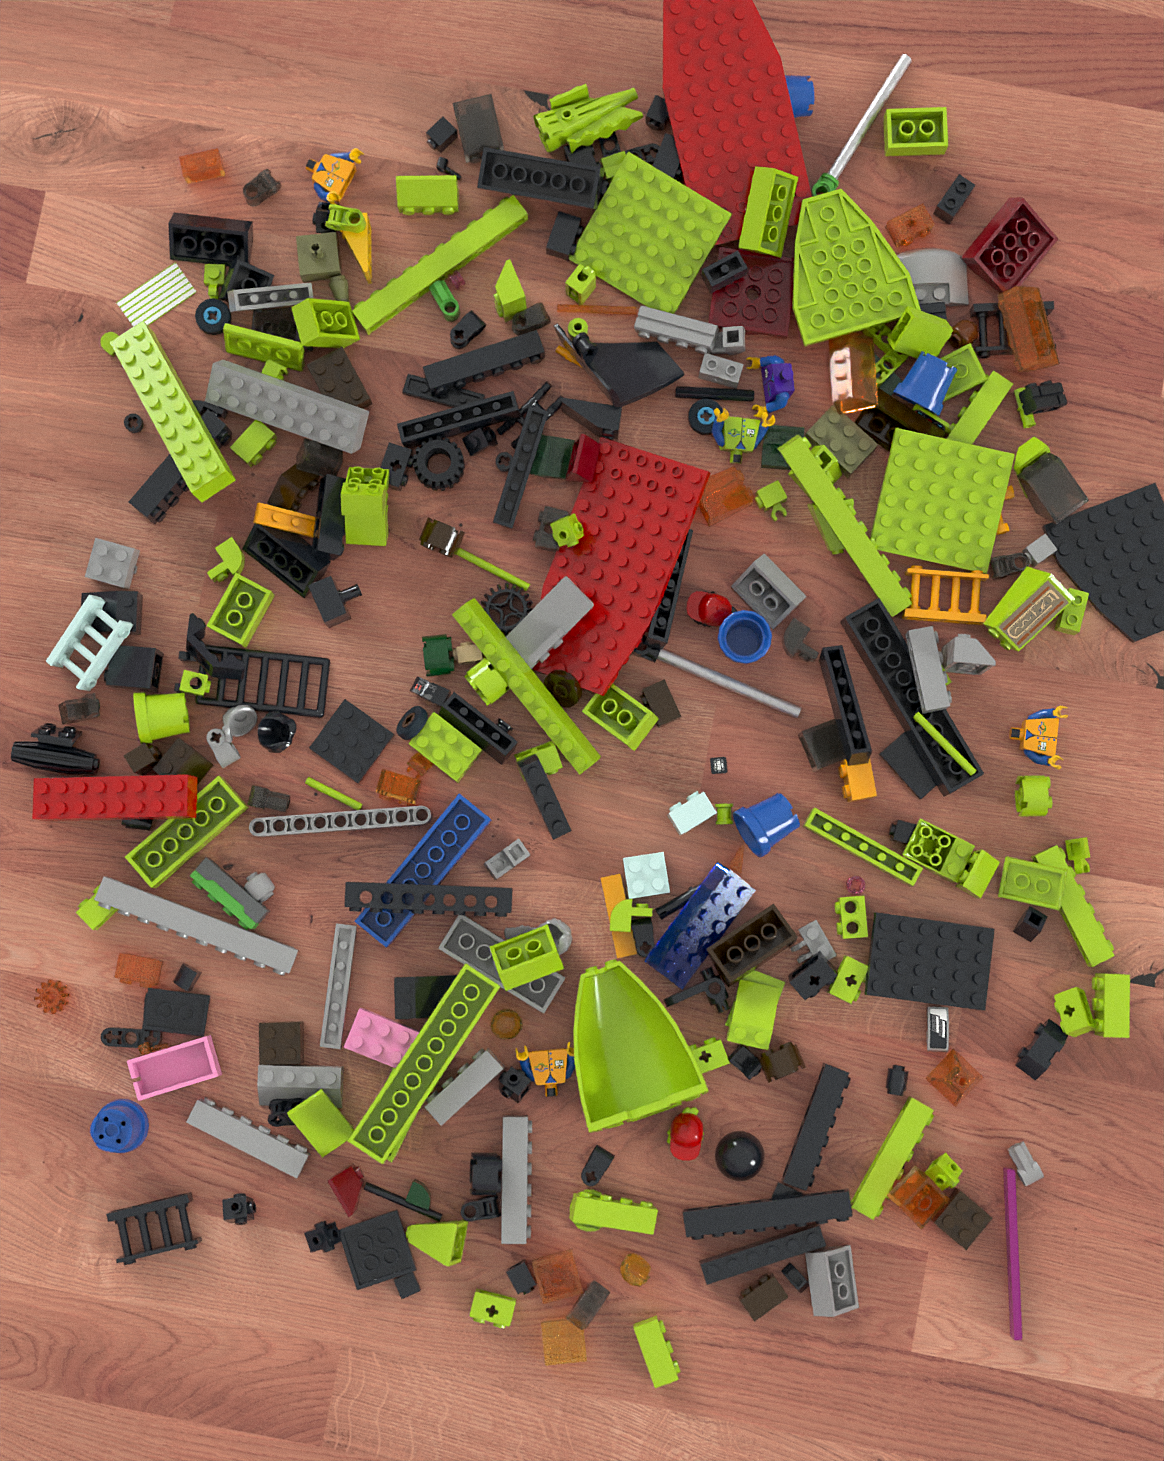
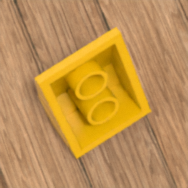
(361, 247)

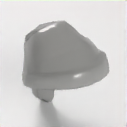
(238, 721)

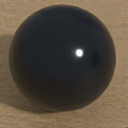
(739, 1156)

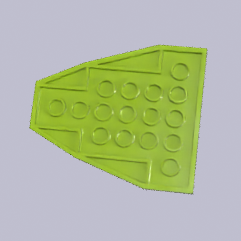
(844, 271)

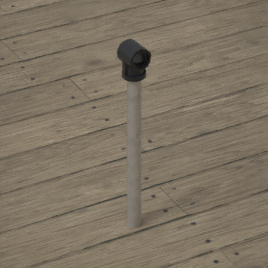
(715, 677)

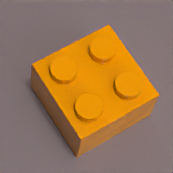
(858, 781)

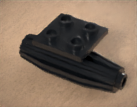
(55, 751)

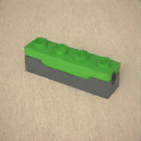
(229, 894)

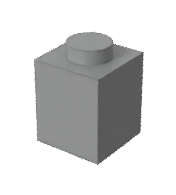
(1039, 550)

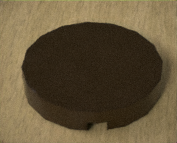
(563, 688)

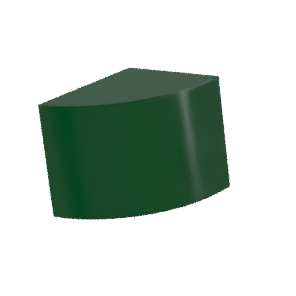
(419, 1195)

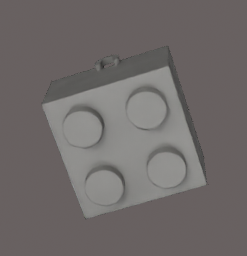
(112, 563)

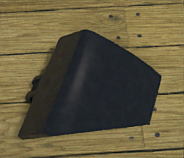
(623, 369)

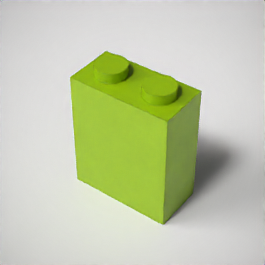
(919, 332)

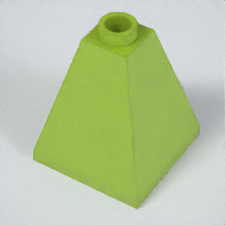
(829, 537)
(440, 1240)

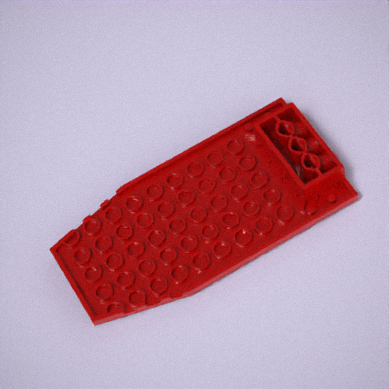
(728, 104)
(632, 537)

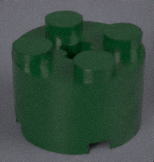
(437, 655)

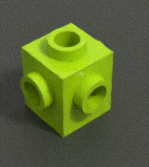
(567, 530)
(944, 1172)

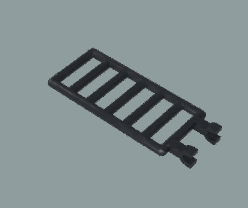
(265, 656)

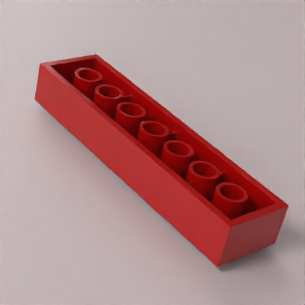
(115, 798)

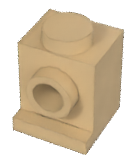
(467, 654)

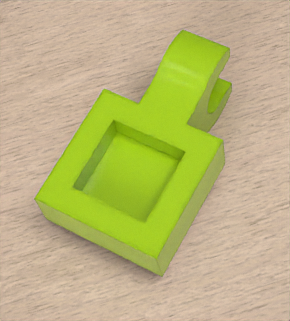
(214, 277)
(1078, 850)

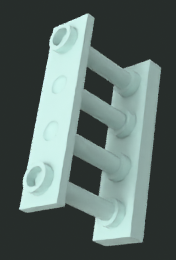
(74, 633)

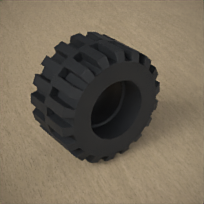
(432, 448)

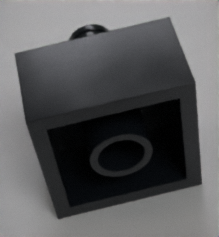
(332, 600)

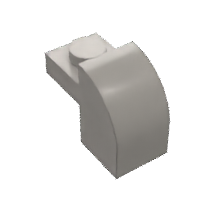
(730, 341)

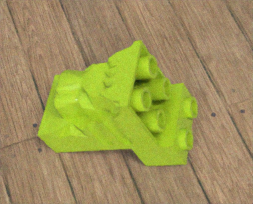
(365, 506)

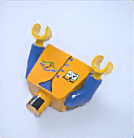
(333, 174)
(1039, 736)
(548, 1066)

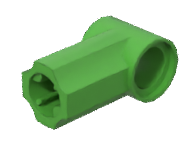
(444, 300)

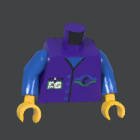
(777, 382)

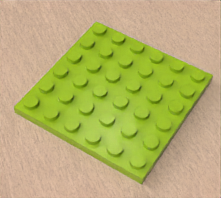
(650, 235)
(941, 500)

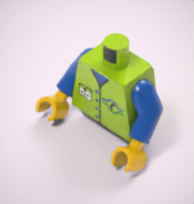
(739, 434)

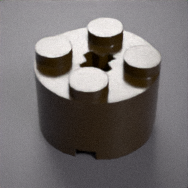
(442, 537)
(782, 1062)

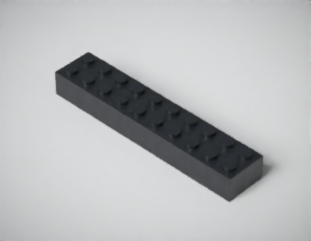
(890, 665)

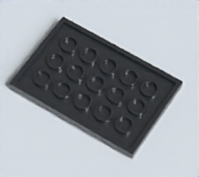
(929, 961)

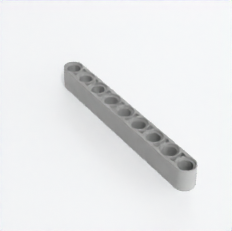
(331, 826)

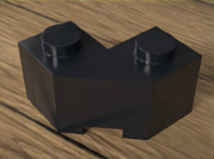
(1036, 1057)

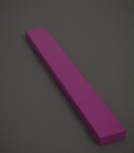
(1012, 1253)

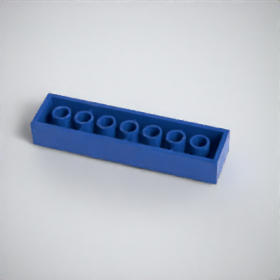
(427, 865)

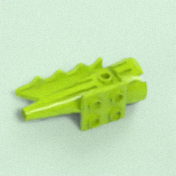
(583, 119)

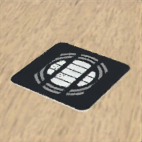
(718, 765)

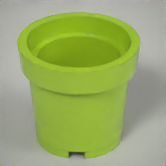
(160, 715)

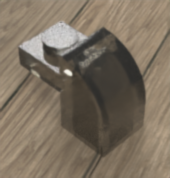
(793, 641)
(79, 709)

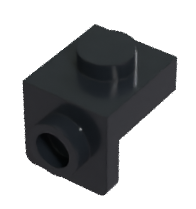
(480, 440)
(745, 1061)

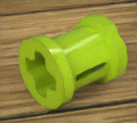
(724, 814)

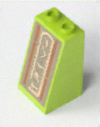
(1027, 608)

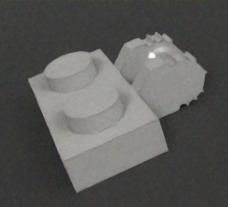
(815, 940)

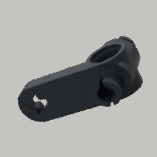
(718, 999)

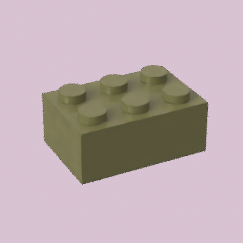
(842, 439)

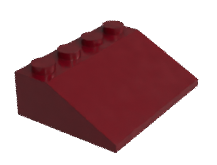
(1010, 246)

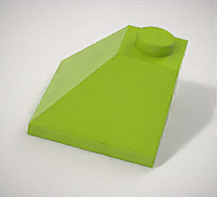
(1028, 455)

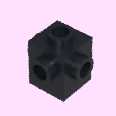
(320, 218)
(514, 1084)
(238, 1209)
(327, 1236)

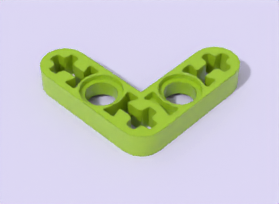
(890, 354)

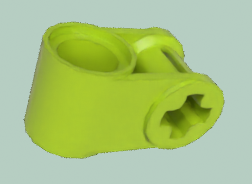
(341, 218)

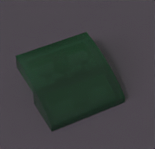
(773, 439)
(552, 457)

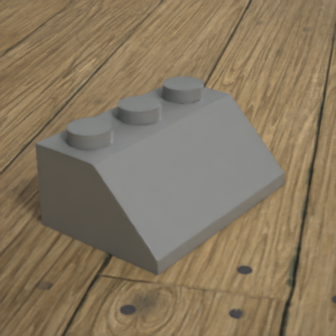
(768, 591)
(832, 1280)

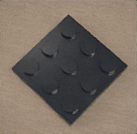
(351, 741)
(377, 1249)

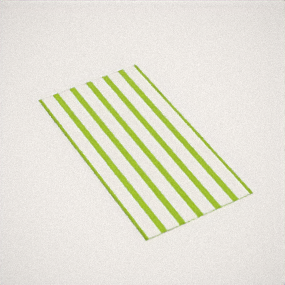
(157, 296)

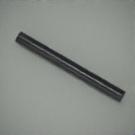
(401, 1201)

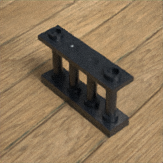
(985, 310)
(140, 1212)

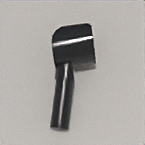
(442, 167)

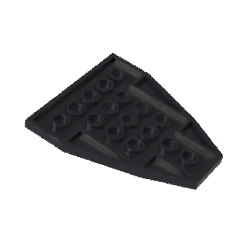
(1118, 559)

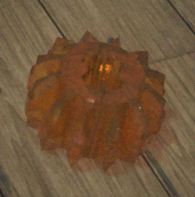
(52, 988)

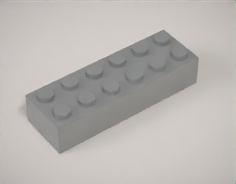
(471, 945)

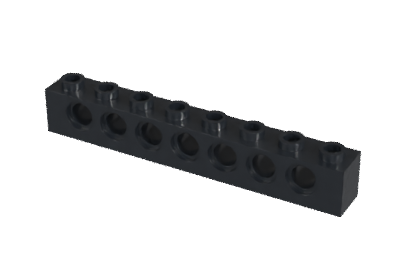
(354, 890)

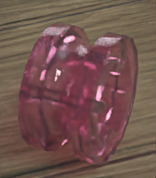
(456, 279)
(861, 887)

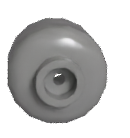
(259, 886)

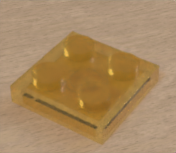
(562, 1342)

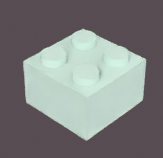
(691, 813)
(646, 875)

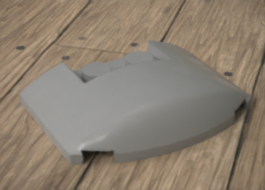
(937, 275)

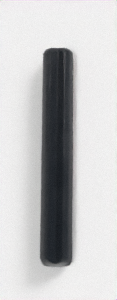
(714, 393)

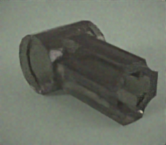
(263, 798)

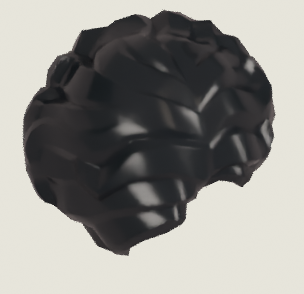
(276, 732)

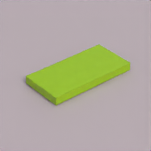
(263, 347)

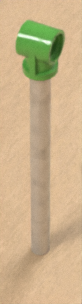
(828, 181)

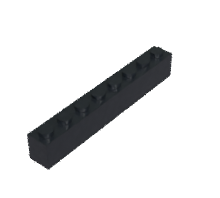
(768, 1213)

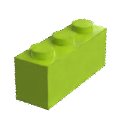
(656, 1351)

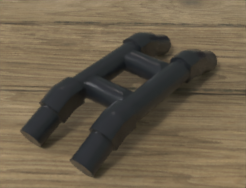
(533, 401)

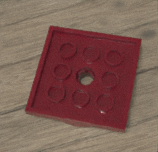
(772, 308)

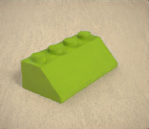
(768, 211)

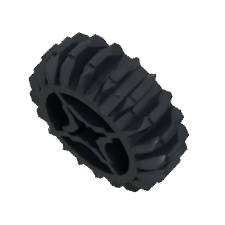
(497, 607)

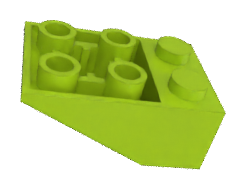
(938, 851)

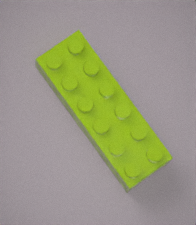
(181, 839)

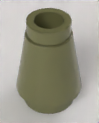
(339, 288)

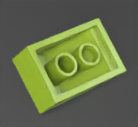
(753, 1014)

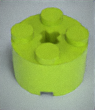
(487, 681)
(1033, 795)

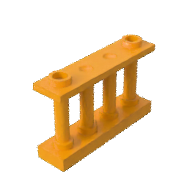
(953, 614)

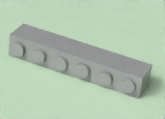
(248, 1137)
(515, 1179)

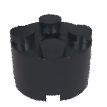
(484, 1173)

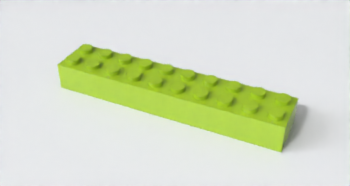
(172, 412)
(424, 1063)

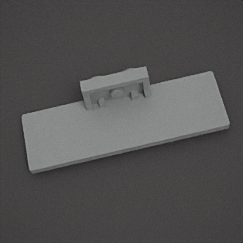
(549, 622)

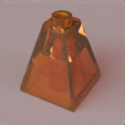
(947, 1074)

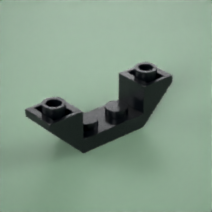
(227, 668)

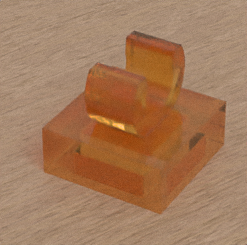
(419, 764)

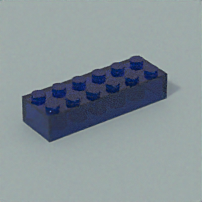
(700, 925)

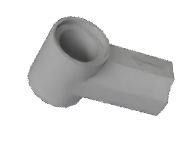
(1027, 1168)

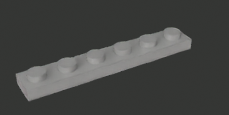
(338, 986)

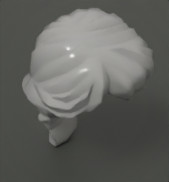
(560, 932)

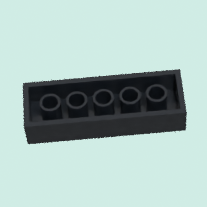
(540, 178)
(167, 483)

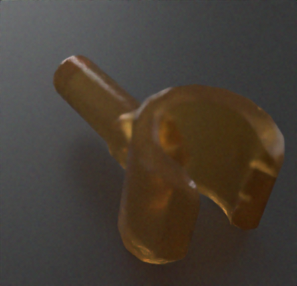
(145, 1048)

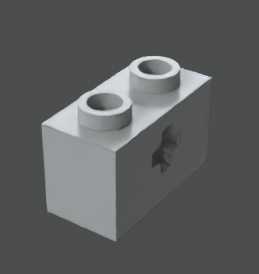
(720, 371)

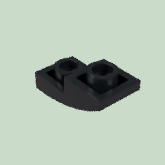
(203, 406)

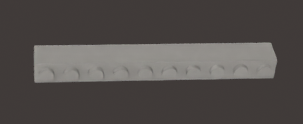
(196, 924)

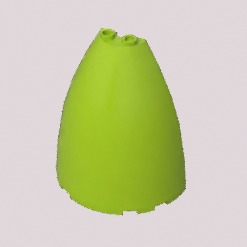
(628, 1051)

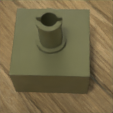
(318, 256)

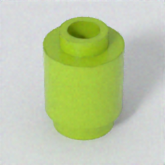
(577, 323)

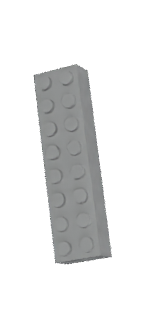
(286, 406)

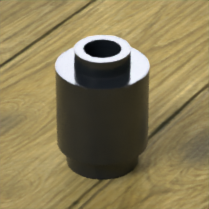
(896, 1080)

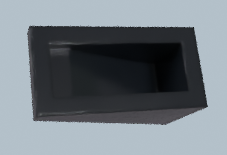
(795, 1278)

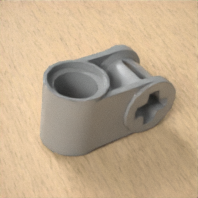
(224, 752)

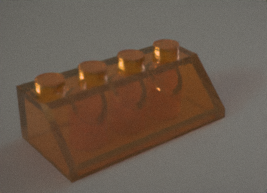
(1028, 329)
(853, 372)

